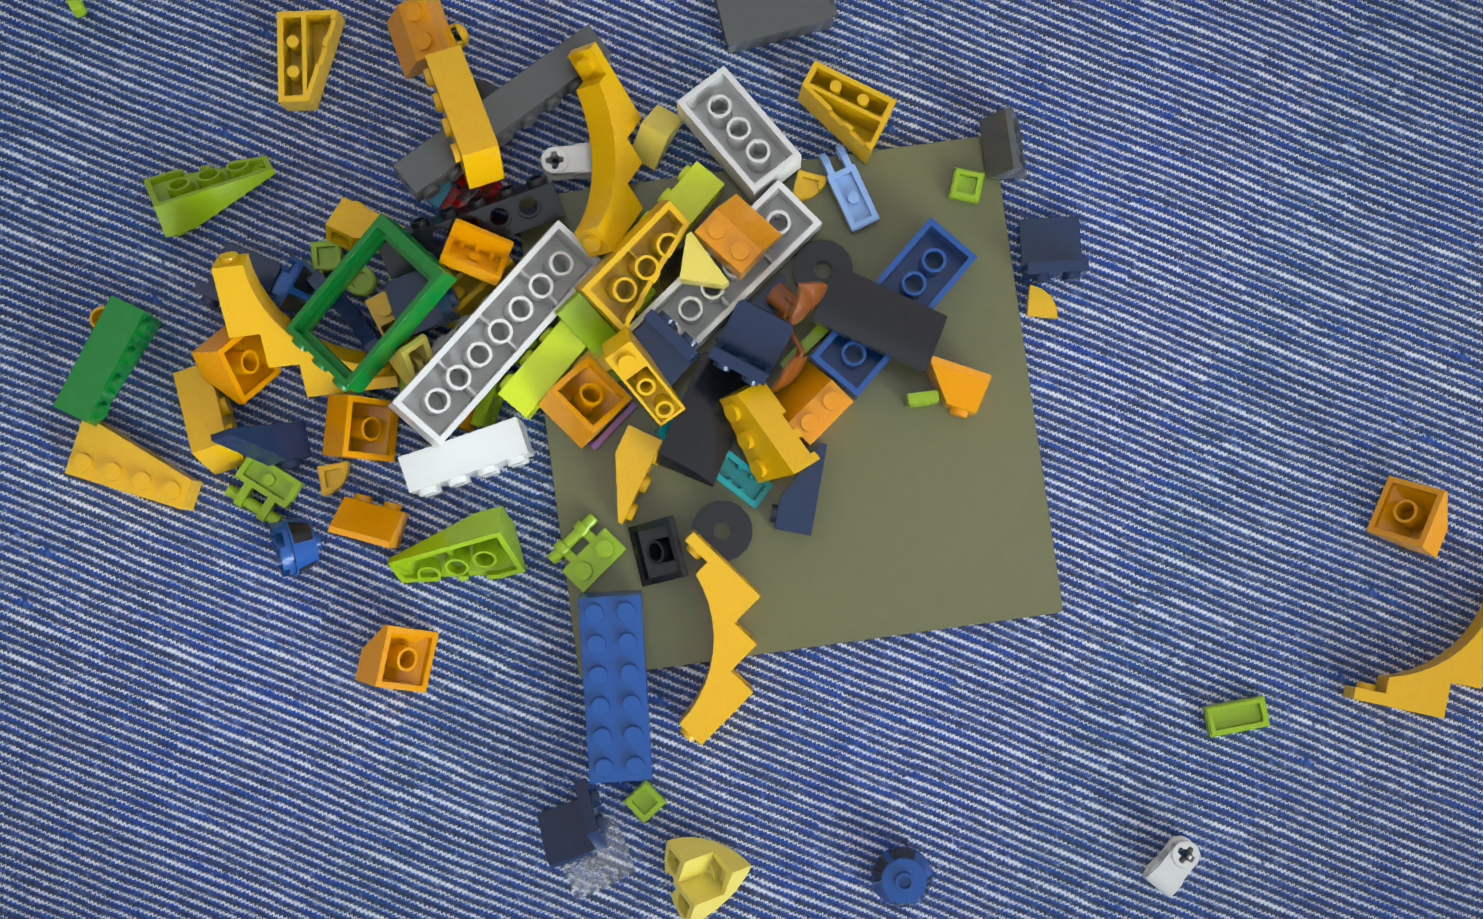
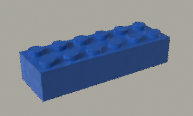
(920, 272)
(615, 686)

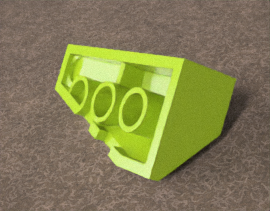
(193, 198)
(472, 547)

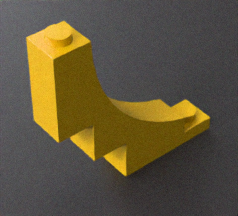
(609, 121)
(252, 312)
(728, 599)
(1428, 685)

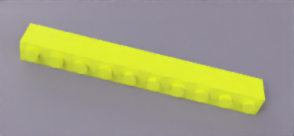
(560, 346)

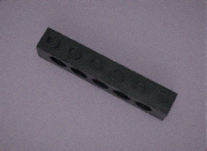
(518, 219)

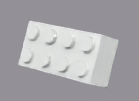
(738, 134)
(467, 456)

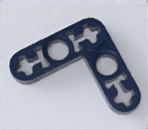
(350, 313)

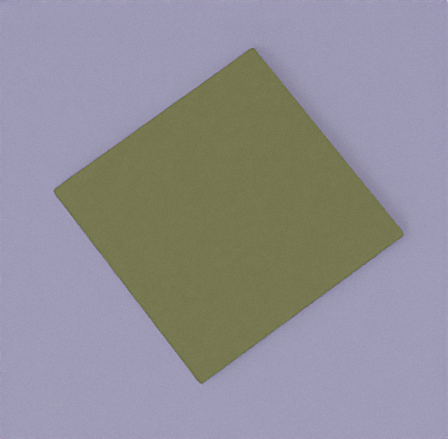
(915, 507)

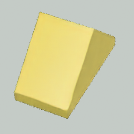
(656, 136)
(699, 267)
(411, 358)

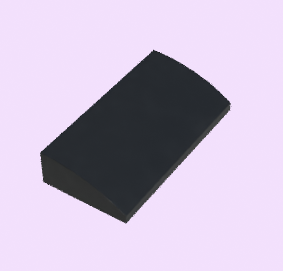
(879, 319)
(701, 432)

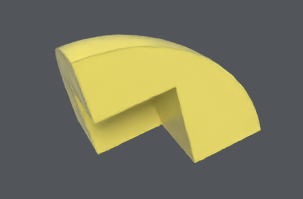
(702, 874)

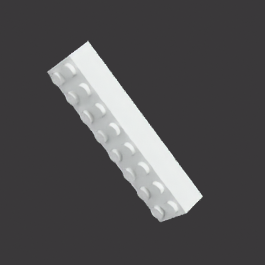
(704, 309)
(493, 336)

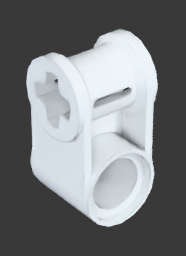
(574, 162)
(1171, 868)

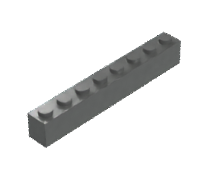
(508, 110)

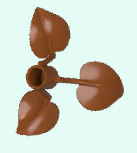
(797, 308)

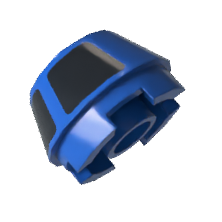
(291, 287)
(295, 545)
(901, 876)

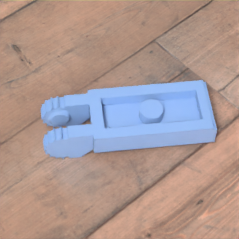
(849, 191)

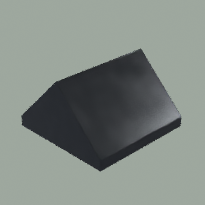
(658, 551)

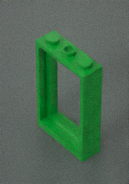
(439, 282)

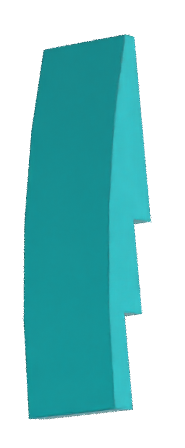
(734, 475)

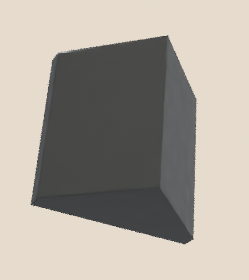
(1003, 145)

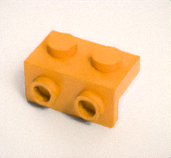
(476, 252)

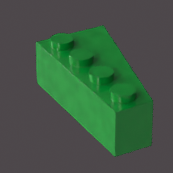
(106, 360)

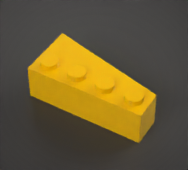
(464, 116)
(625, 276)
(121, 463)

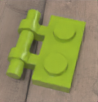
(268, 480)
(593, 559)

